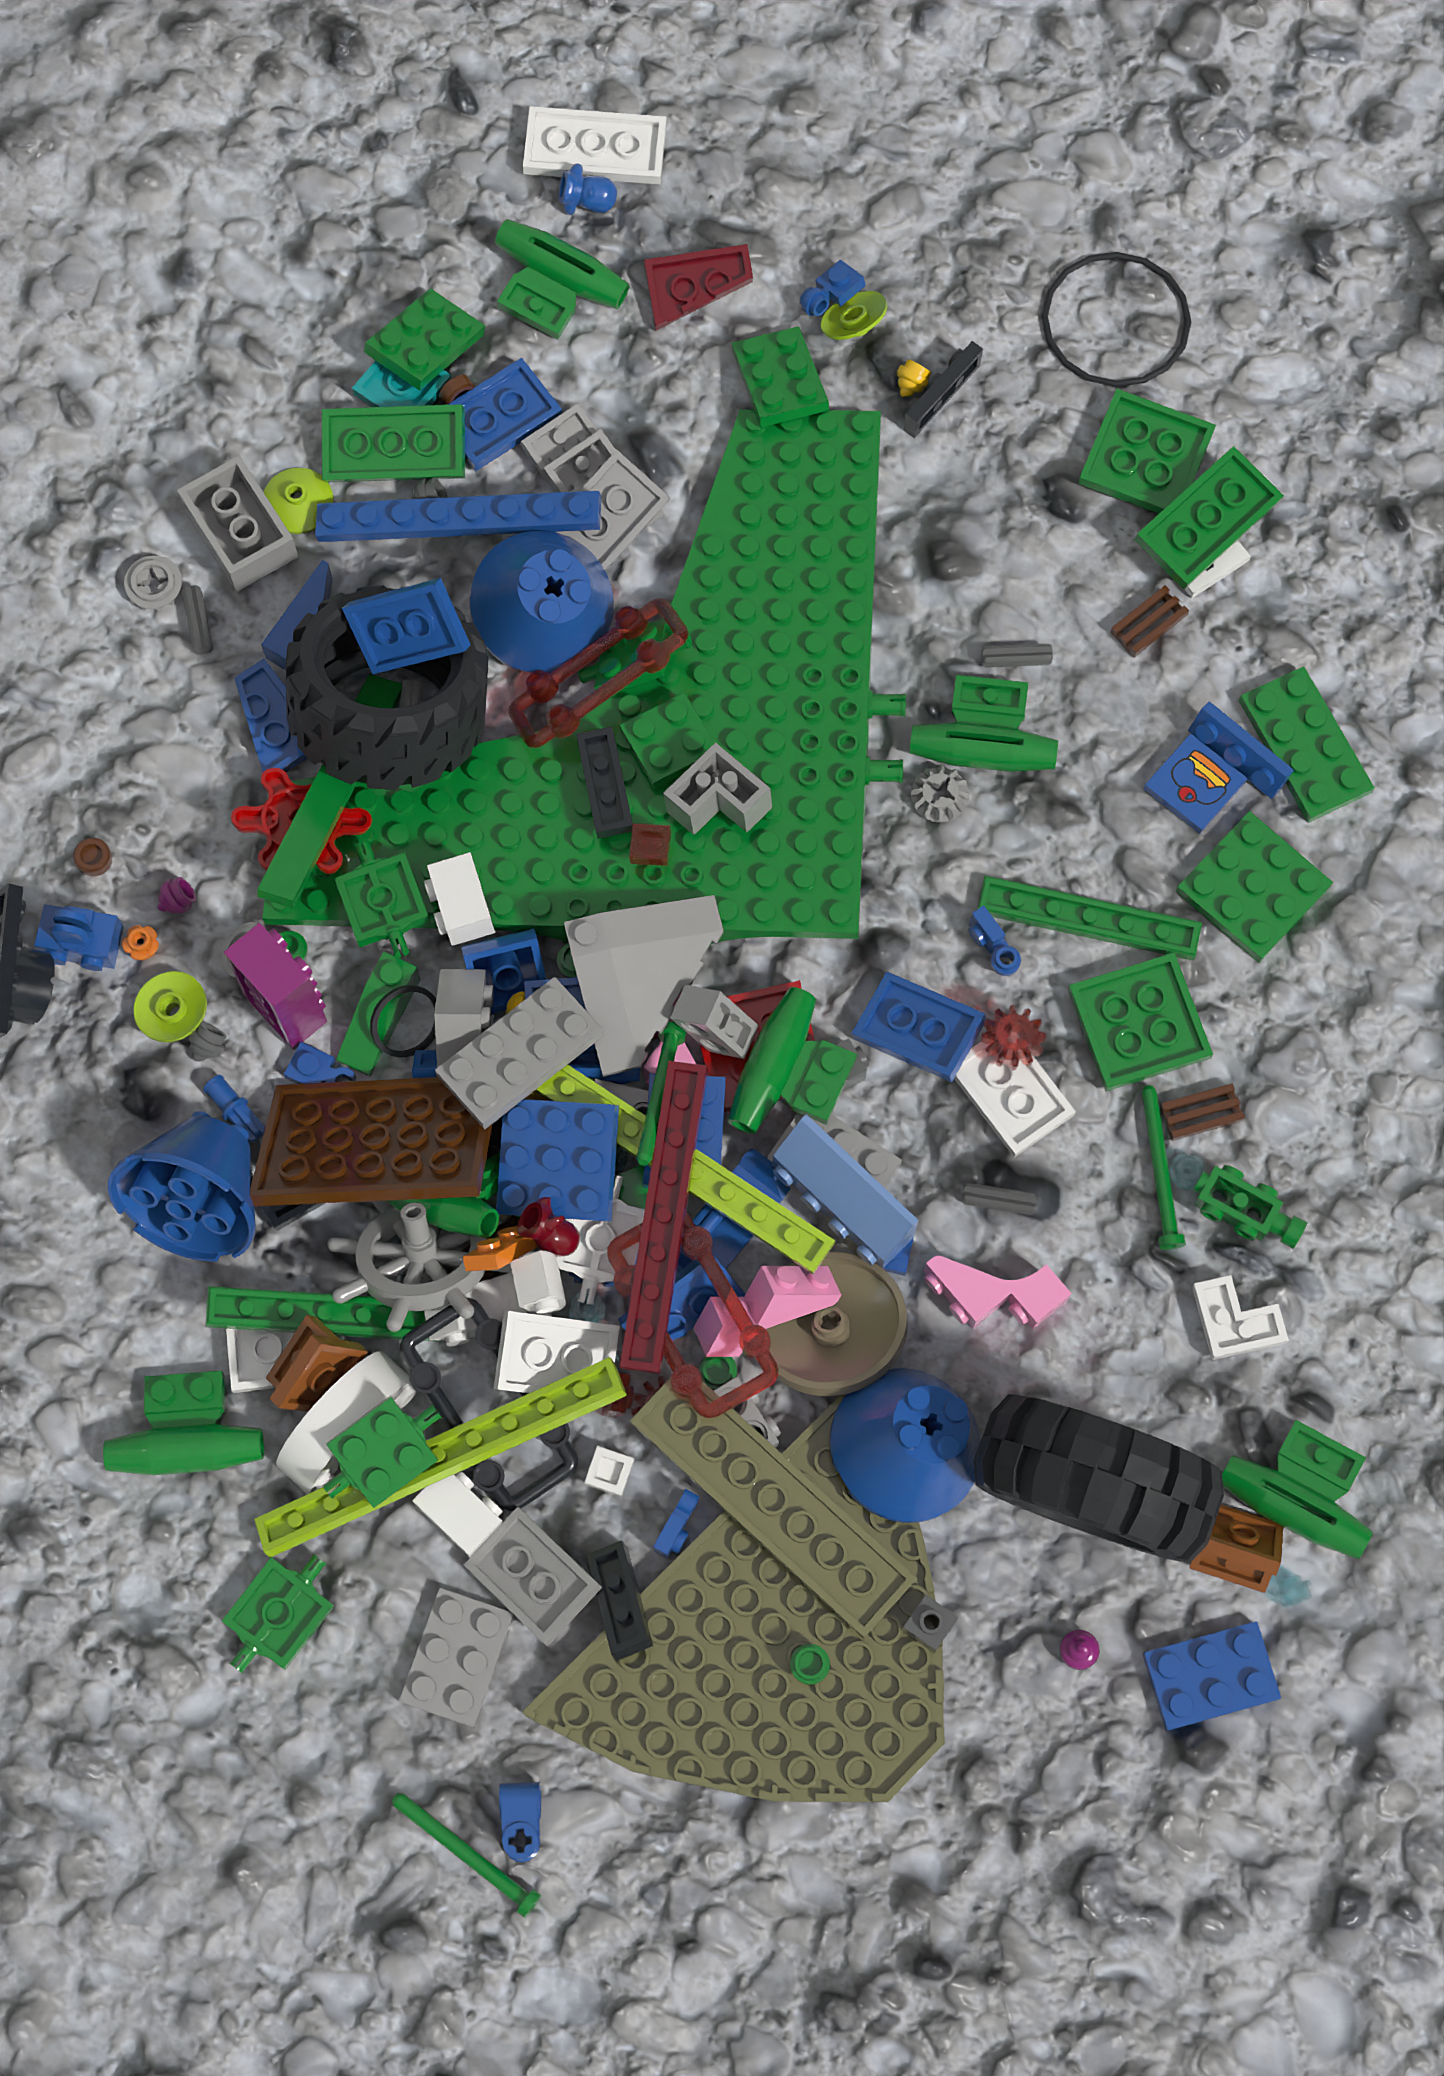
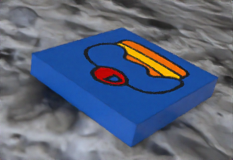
(1195, 783)

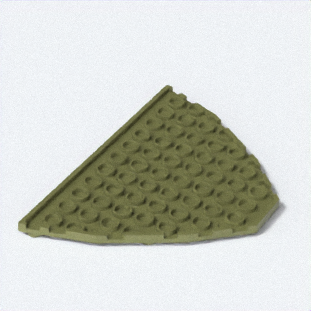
(718, 1687)

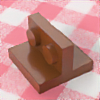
(311, 1365)
(1242, 1549)

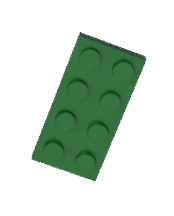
(393, 443)
(1208, 517)
(1305, 735)

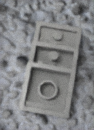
(570, 451)

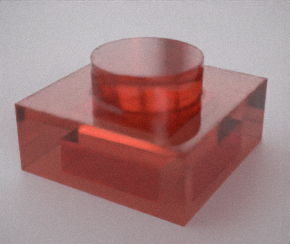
(650, 844)
(619, 1406)

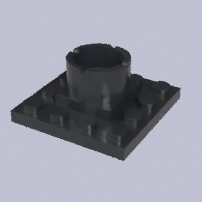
(23, 970)

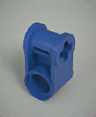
(520, 1813)

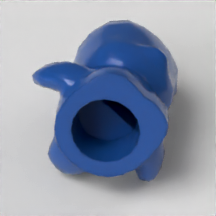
(589, 192)

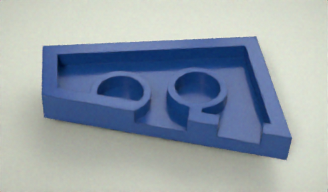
(265, 710)
(690, 1297)

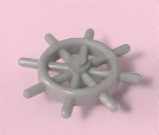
(419, 1255)

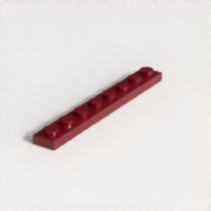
(664, 1217)

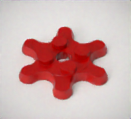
(278, 812)

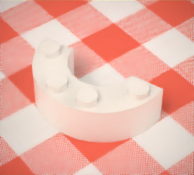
(530, 1289)
(305, 1453)

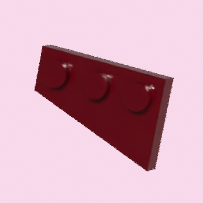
(694, 279)

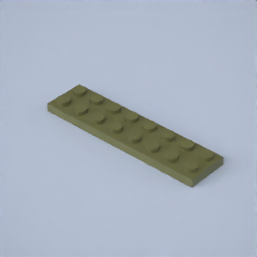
(777, 1507)

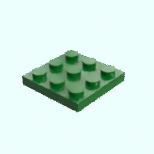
(1145, 452)
(1254, 886)
(1140, 1022)

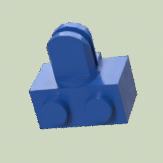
(79, 936)

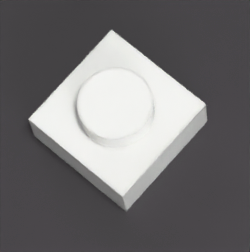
(609, 1471)

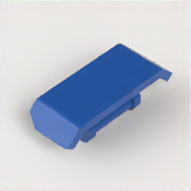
(726, 1235)

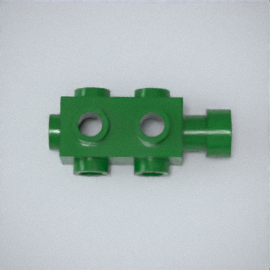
(1242, 1198)

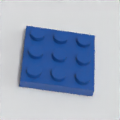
(559, 1154)

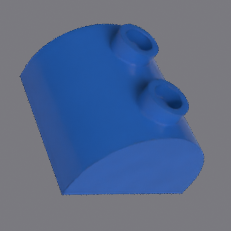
(507, 963)

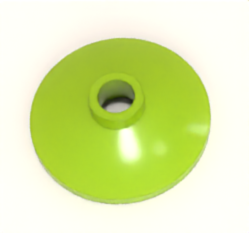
(855, 316)
(299, 513)
(163, 994)

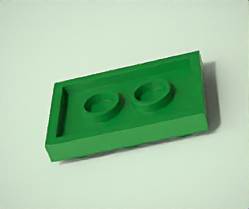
(424, 339)
(780, 376)

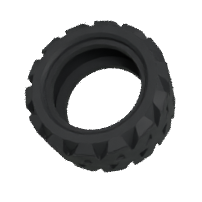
(380, 743)

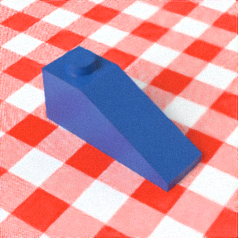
(306, 601)

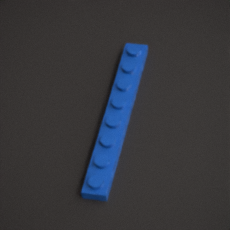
(458, 516)

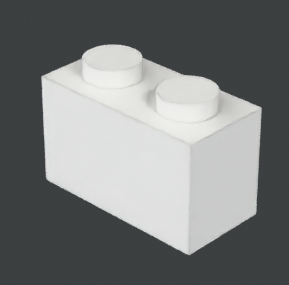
(460, 899)
(459, 1512)

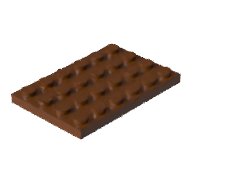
(368, 1144)

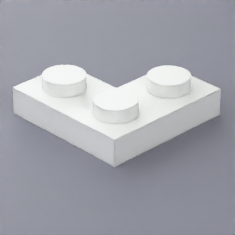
(1229, 1329)

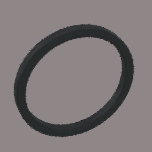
(379, 1007)

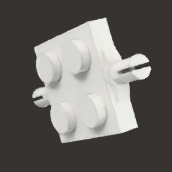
(590, 1257)

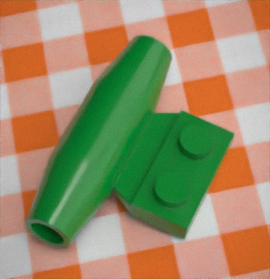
(552, 278)
(986, 730)
(789, 1067)
(463, 1214)
(184, 1430)
(1303, 1489)

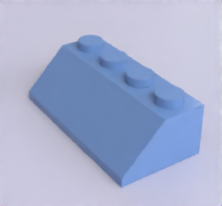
(844, 1193)

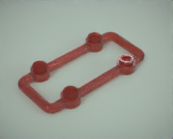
(651, 658)
(753, 1340)

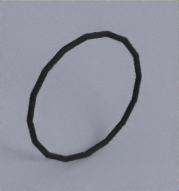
(1124, 382)

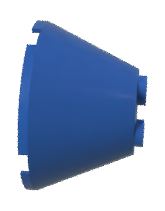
(540, 600)
(190, 1189)
(905, 1446)

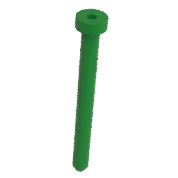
(672, 1037)
(1170, 1238)
(467, 1854)

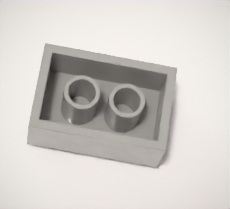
(237, 523)

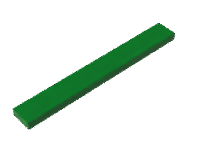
(317, 815)

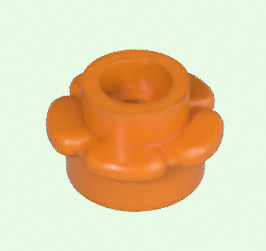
(143, 951)

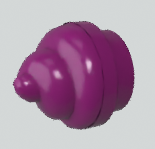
(176, 896)
(1079, 1649)

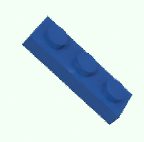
(1240, 750)

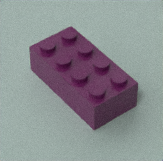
(277, 984)

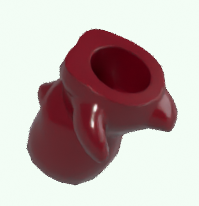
(548, 1231)

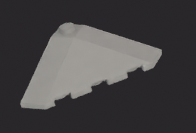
(635, 968)

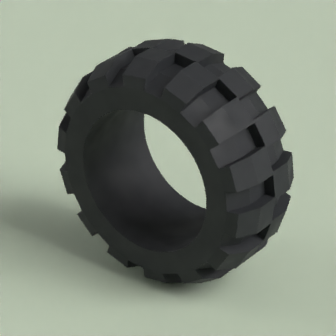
(1099, 1477)

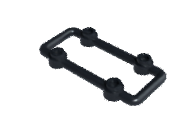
(426, 1379)

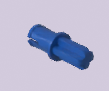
(234, 1107)

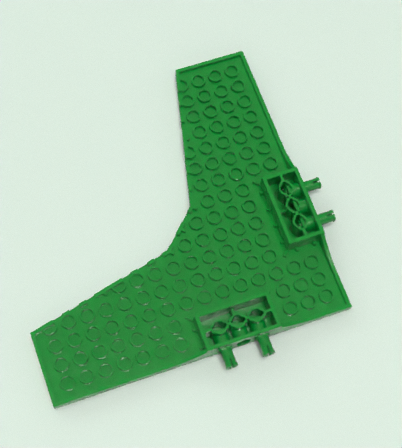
(775, 673)

